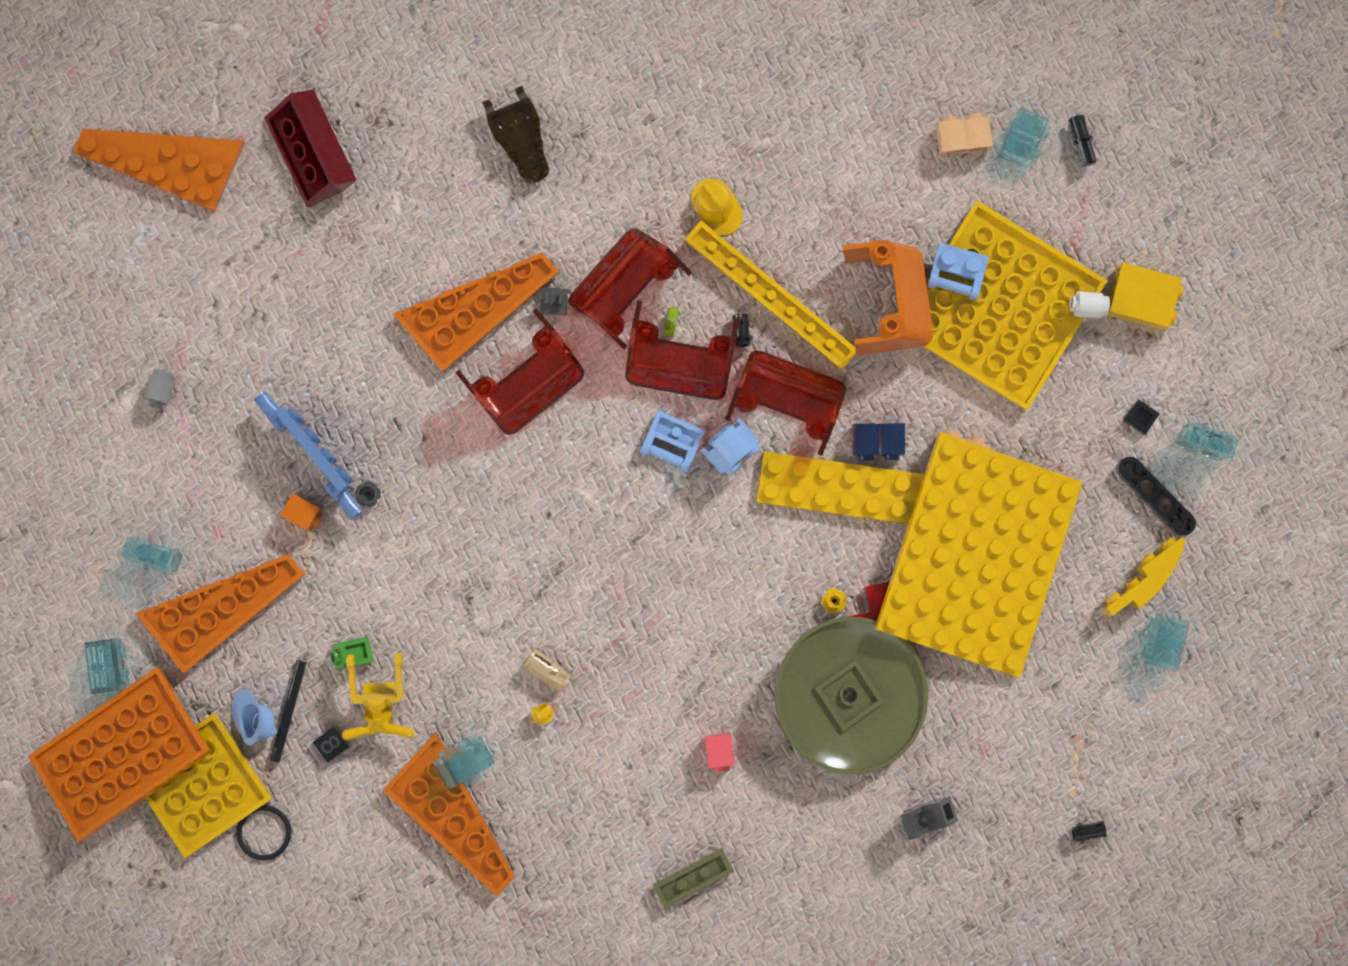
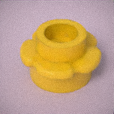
(831, 594)
(542, 714)

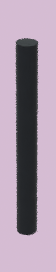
(288, 711)

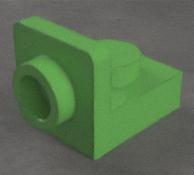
(358, 647)

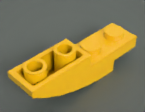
(1154, 572)

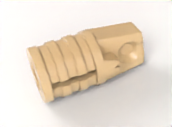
(546, 670)

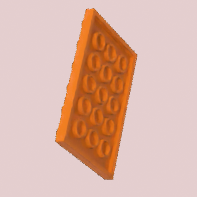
(119, 754)

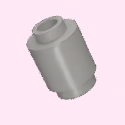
(159, 388)

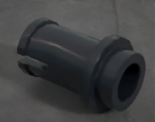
(743, 336)
(1089, 831)

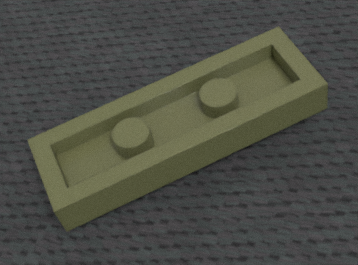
(693, 878)

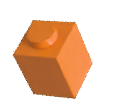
(302, 513)

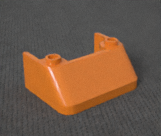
(912, 323)

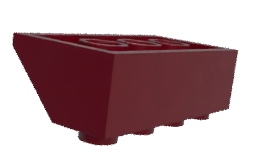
(310, 147)

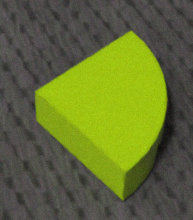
(671, 321)

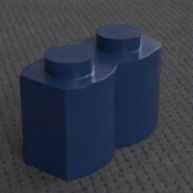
(878, 440)

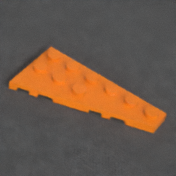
(179, 165)
(465, 315)
(210, 615)
(450, 816)

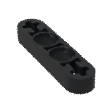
(1157, 494)

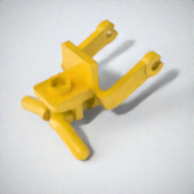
(378, 703)

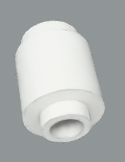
(1089, 304)

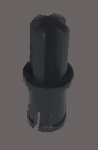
(1082, 140)

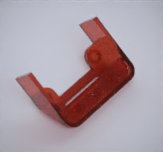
(620, 280)
(677, 365)
(531, 385)
(790, 391)

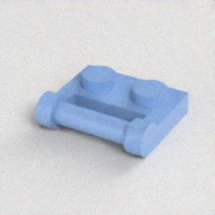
(959, 263)
(675, 433)

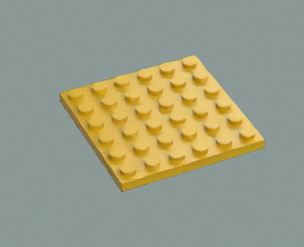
(1022, 310)

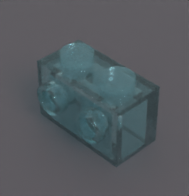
(1165, 642)

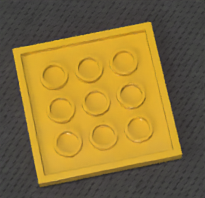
(210, 793)

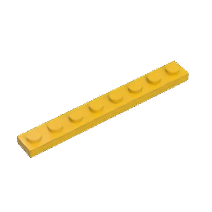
(771, 295)

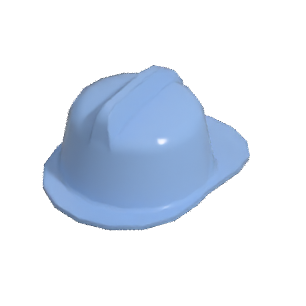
(252, 719)

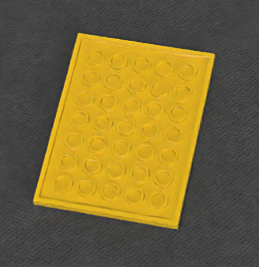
(978, 555)

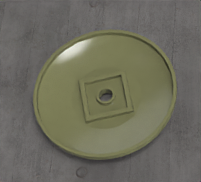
(886, 705)

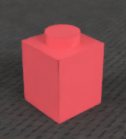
(719, 752)

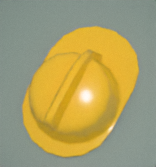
(717, 206)

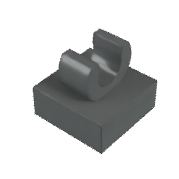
(554, 301)

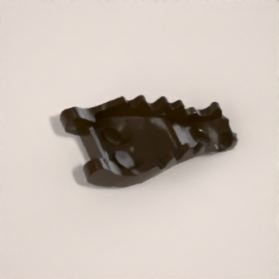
(519, 134)

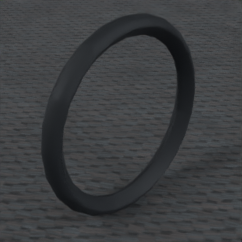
(280, 850)

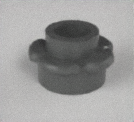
(361, 491)

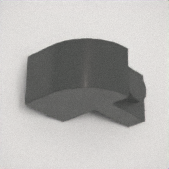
(928, 817)

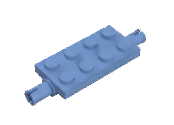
(290, 419)

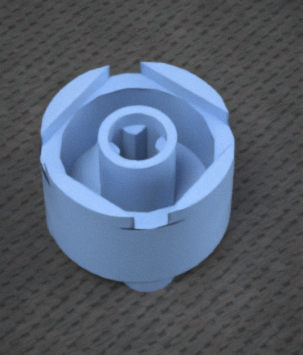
(730, 446)

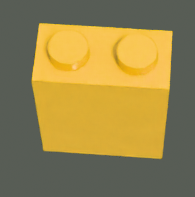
(1145, 296)

